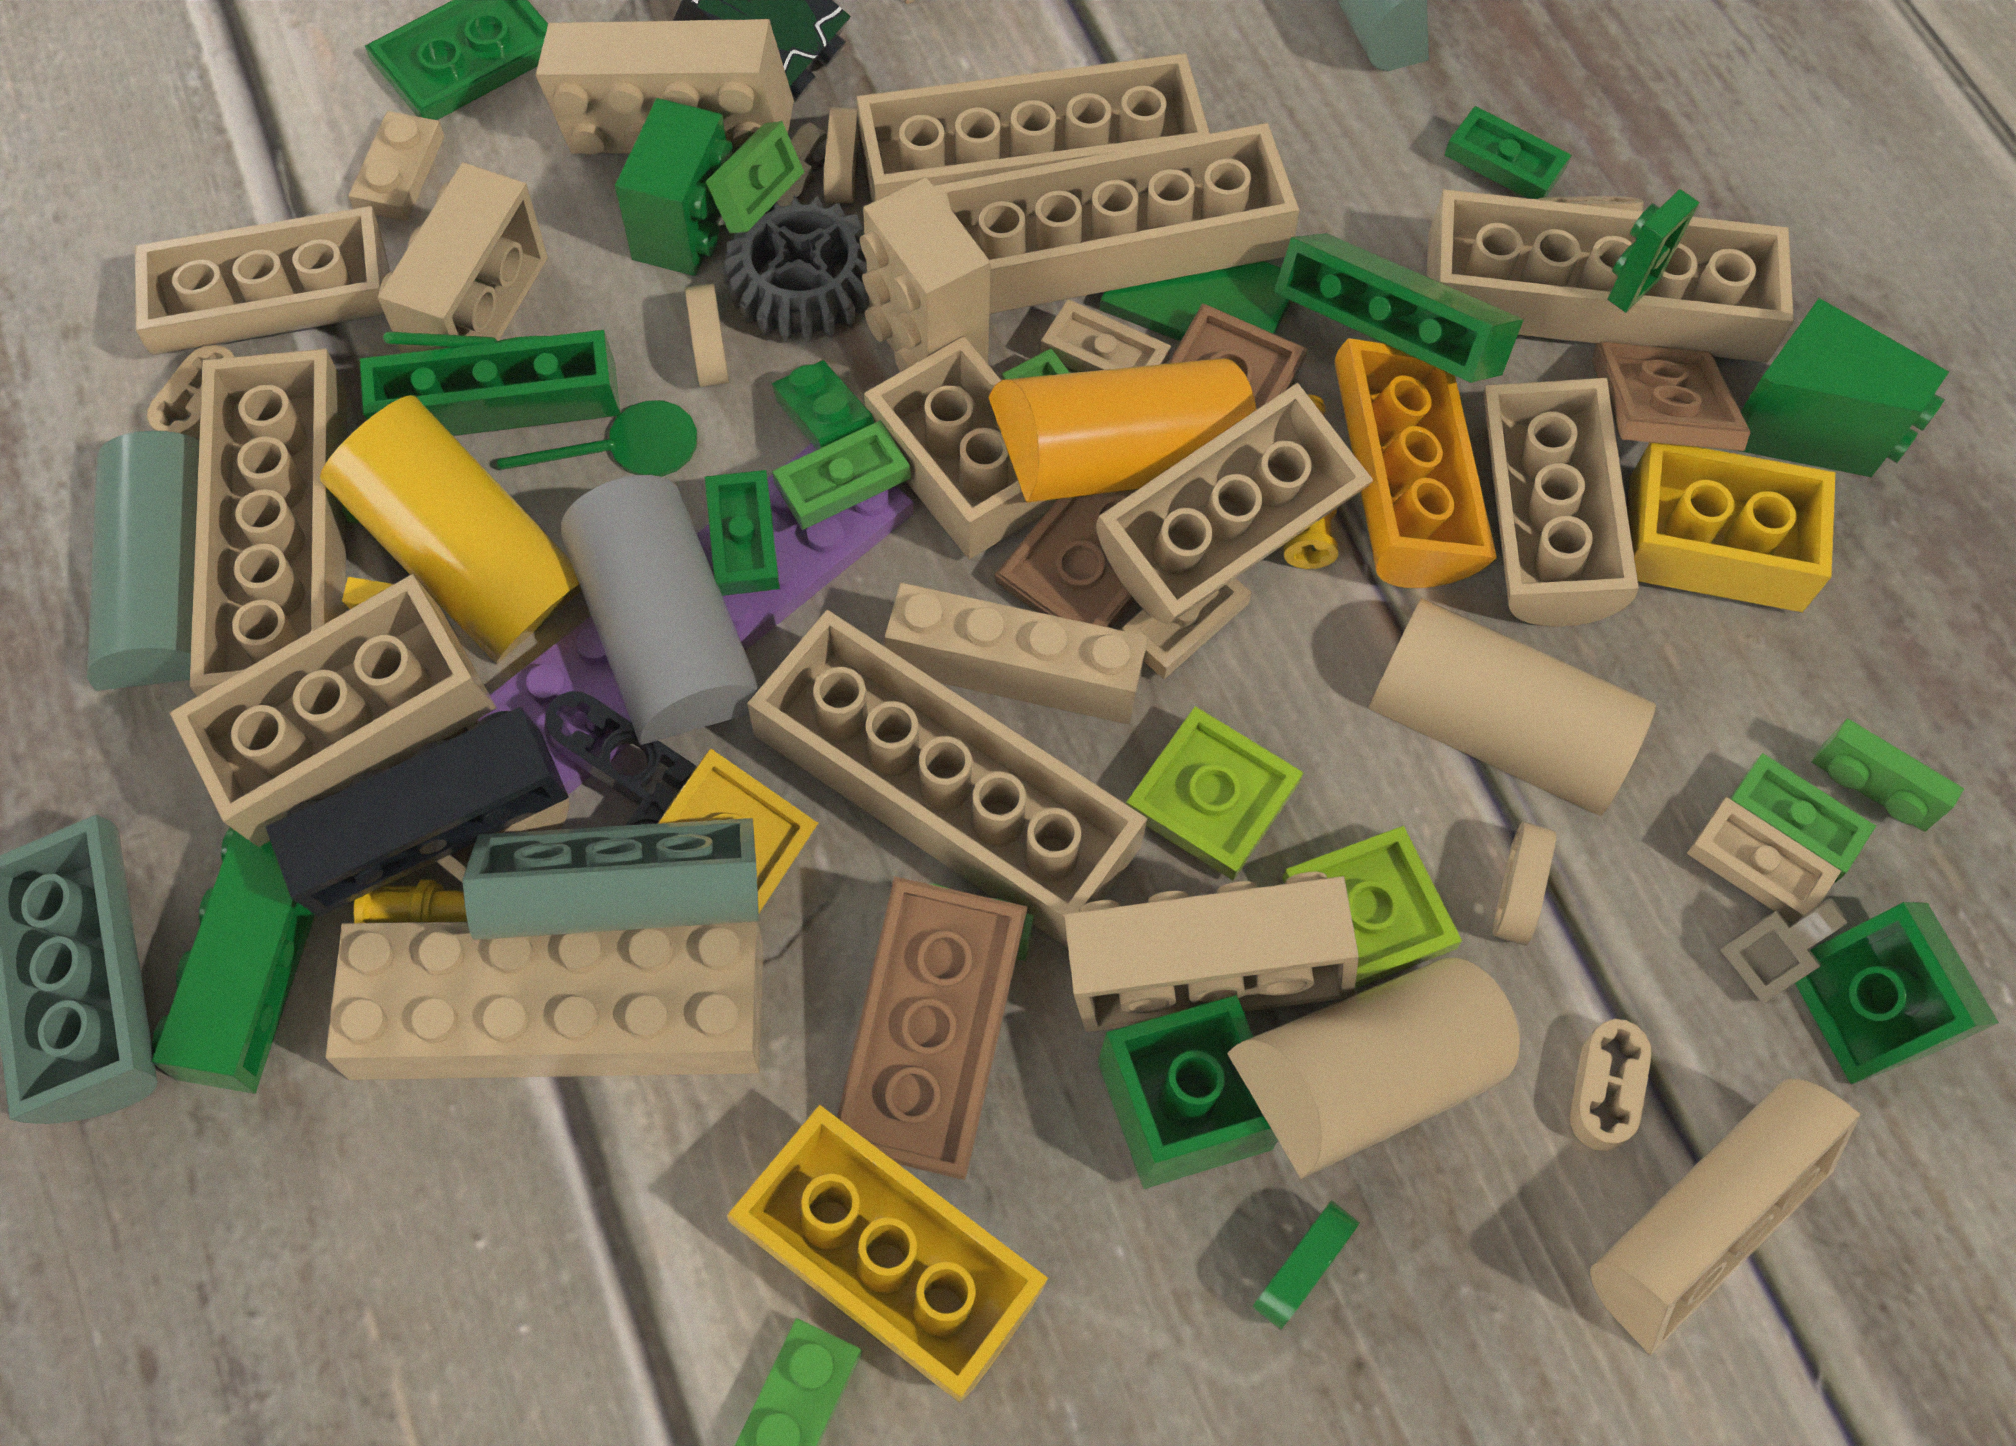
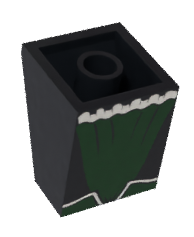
(802, 29)

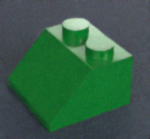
(1892, 992)

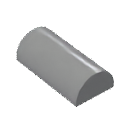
(657, 607)

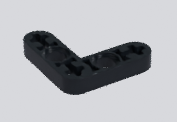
(577, 749)

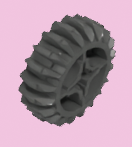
(798, 287)

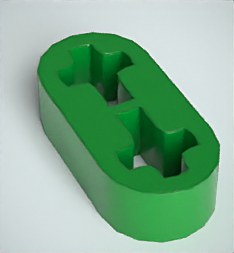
(1306, 1265)

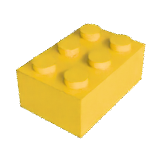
(1731, 525)

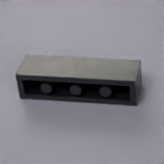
(415, 811)

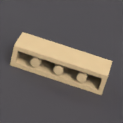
(1017, 652)

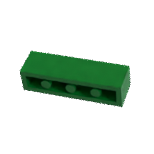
(1398, 306)
(500, 382)
(234, 974)

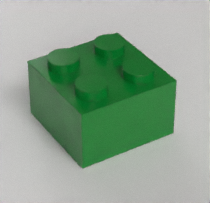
(664, 187)
(1182, 1093)

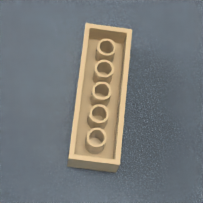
(1024, 121)
(1128, 216)
(1555, 265)
(264, 520)
(945, 774)
(561, 1005)

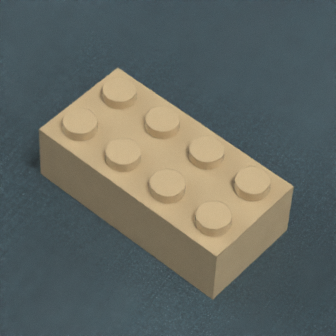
(610, 73)
(331, 708)
(1186, 951)

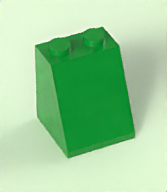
(1841, 396)

